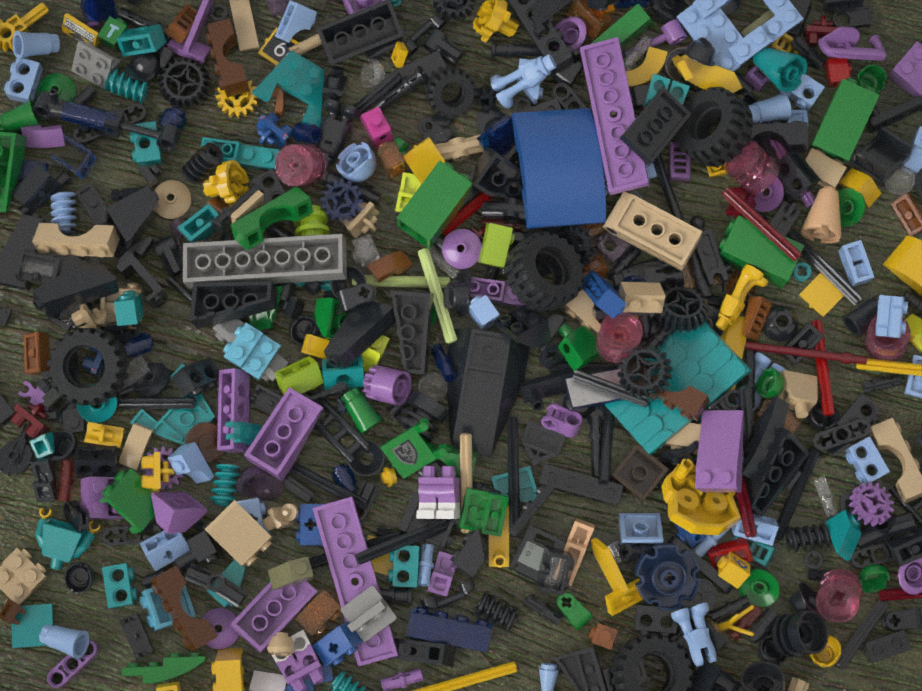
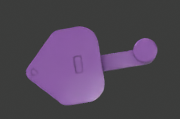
(843, 42)

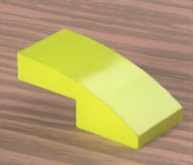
(408, 187)

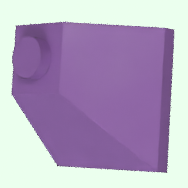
(176, 511)

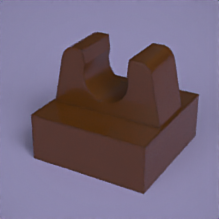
(9, 612)

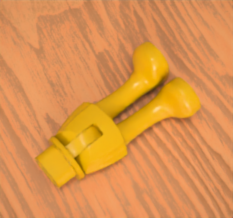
(734, 303)

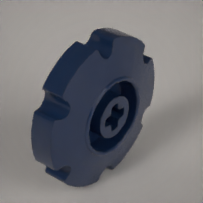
(679, 586)

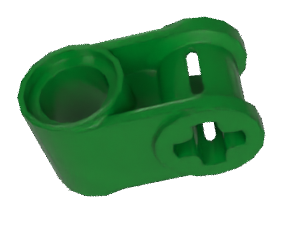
(575, 613)

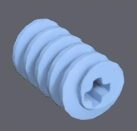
(62, 211)

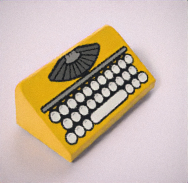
(79, 30)

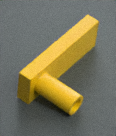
(500, 546)

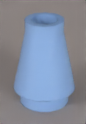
(548, 676)

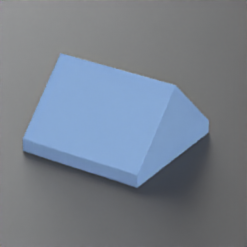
(640, 528)

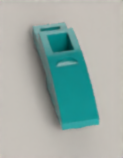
(246, 155)

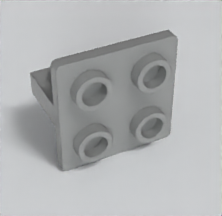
(93, 63)
(368, 613)

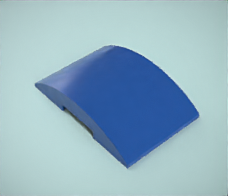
(560, 168)

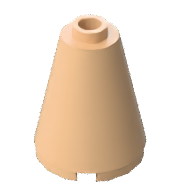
(824, 217)

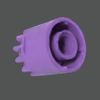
(387, 385)

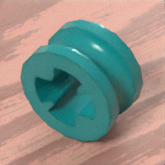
(808, 271)

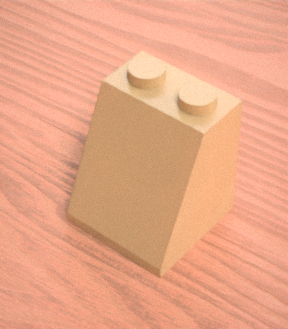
(239, 534)

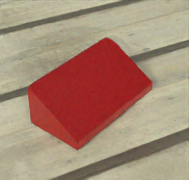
(739, 547)

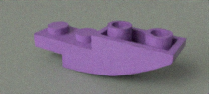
(496, 291)

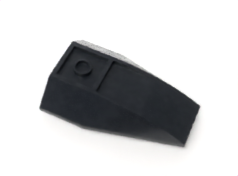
(485, 385)

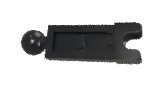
(709, 253)

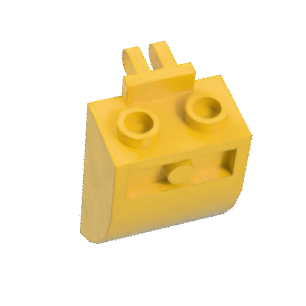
(907, 262)

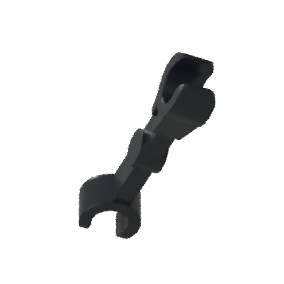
(338, 389)

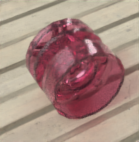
(310, 165)
(753, 168)
(622, 328)
(882, 351)
(836, 604)

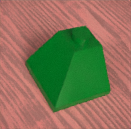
(329, 316)

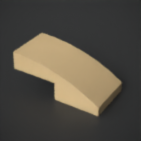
(135, 446)

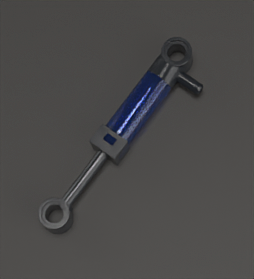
(111, 122)

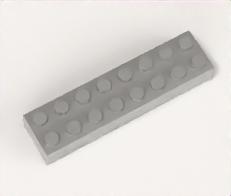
(272, 260)

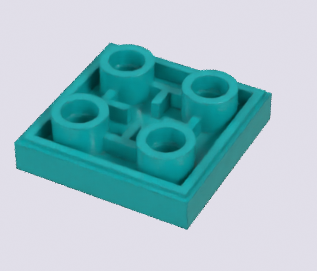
(31, 625)

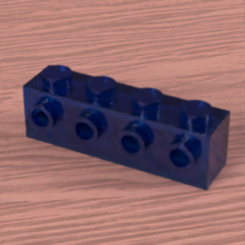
(449, 630)

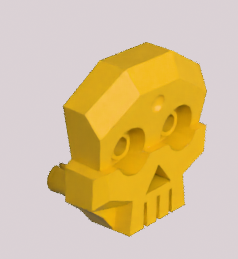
(695, 510)

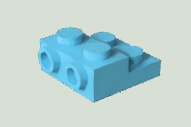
(251, 350)
(157, 615)

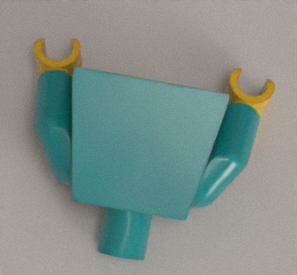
(61, 540)

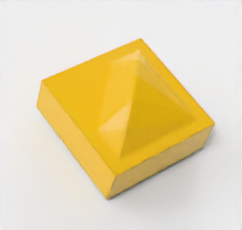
(399, 54)

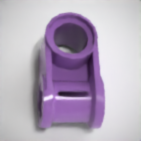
(563, 420)

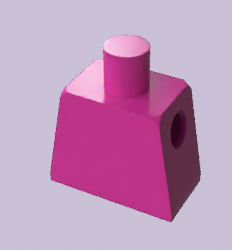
(376, 127)

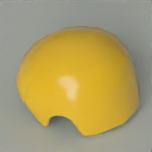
(830, 654)

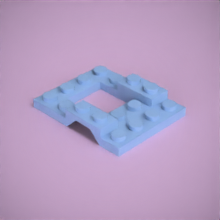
(708, 21)

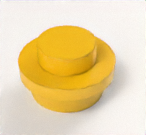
(388, 476)

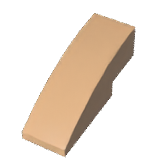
(577, 544)

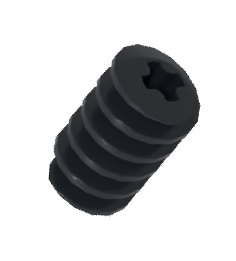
(202, 163)
(807, 537)
(497, 611)

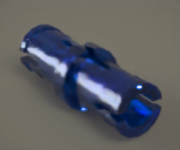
(443, 363)

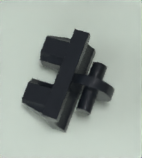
(335, 83)

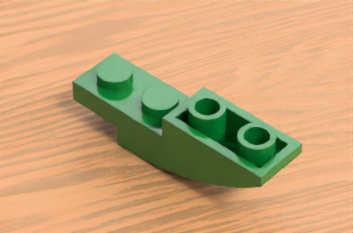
(172, 668)

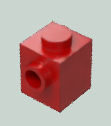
(836, 70)

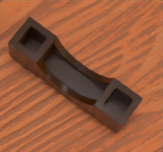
(232, 75)
(688, 401)
(194, 631)

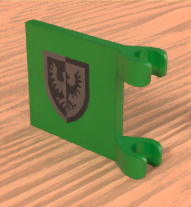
(409, 450)

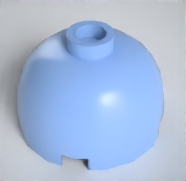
(357, 162)

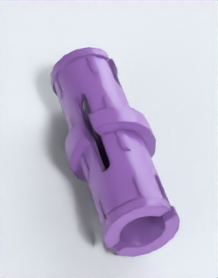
(401, 679)

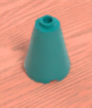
(781, 67)

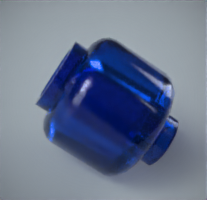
(173, 116)

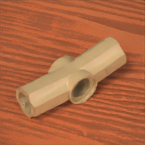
(459, 148)

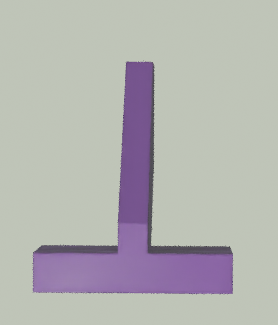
(190, 46)

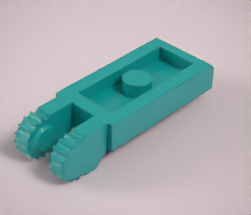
(243, 432)

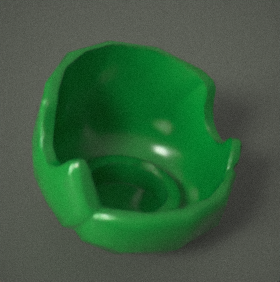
(872, 76)
(770, 383)
(873, 578)

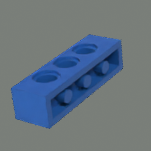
(603, 294)

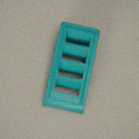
(770, 552)

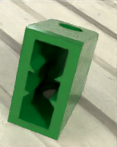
(578, 346)

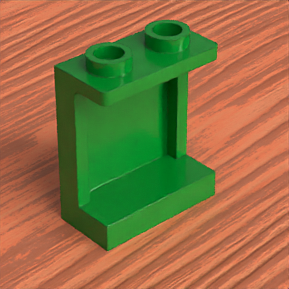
(130, 499)

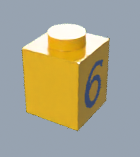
(733, 569)

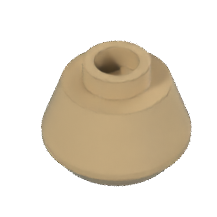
(281, 645)

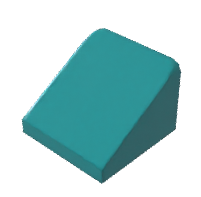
(43, 445)

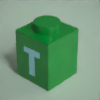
(111, 30)

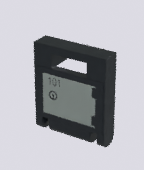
(530, 553)

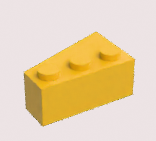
(228, 670)

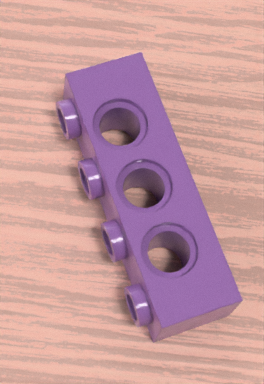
(232, 406)

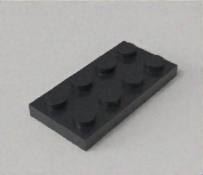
(655, 126)

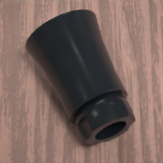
(860, 318)

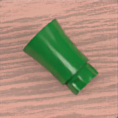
(19, 117)
(360, 411)

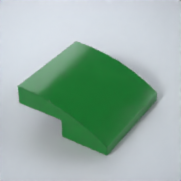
(483, 511)

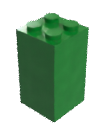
(844, 119)
(435, 204)
(750, 246)

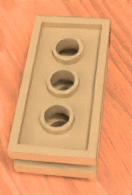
(631, 209)

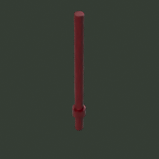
(844, 357)

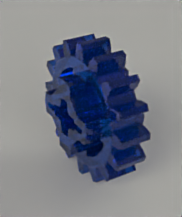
(337, 209)

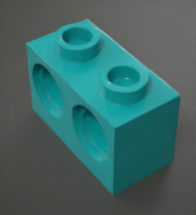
(409, 566)
(113, 587)

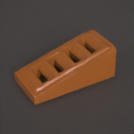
(182, 24)
(755, 317)

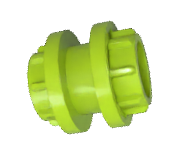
(313, 224)

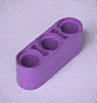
(67, 673)

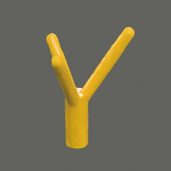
(729, 624)

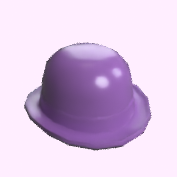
(573, 31)
(911, 577)

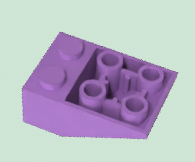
(91, 494)

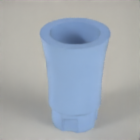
(32, 44)
(771, 109)
(65, 640)

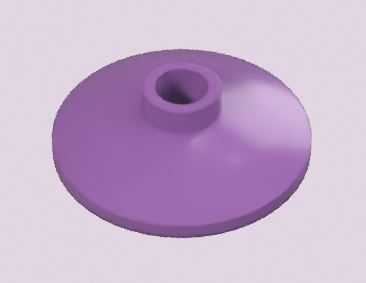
(770, 202)
(470, 254)
(227, 636)

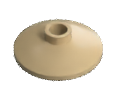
(180, 203)

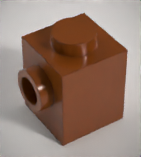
(602, 636)

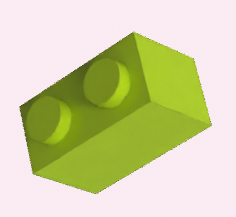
(496, 245)
(299, 376)

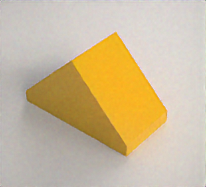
(861, 183)

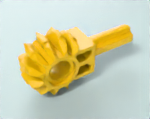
(20, 24)

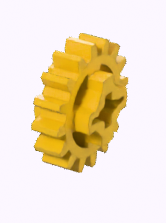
(238, 104)

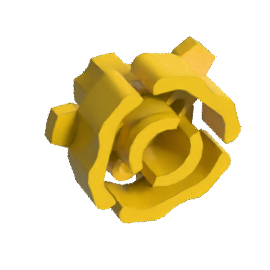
(494, 18)
(227, 182)

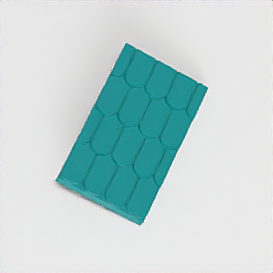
(697, 361)

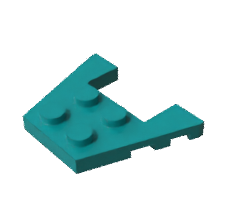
(299, 79)
(177, 422)

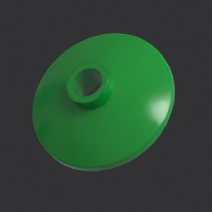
(66, 86)
(847, 198)
(759, 595)

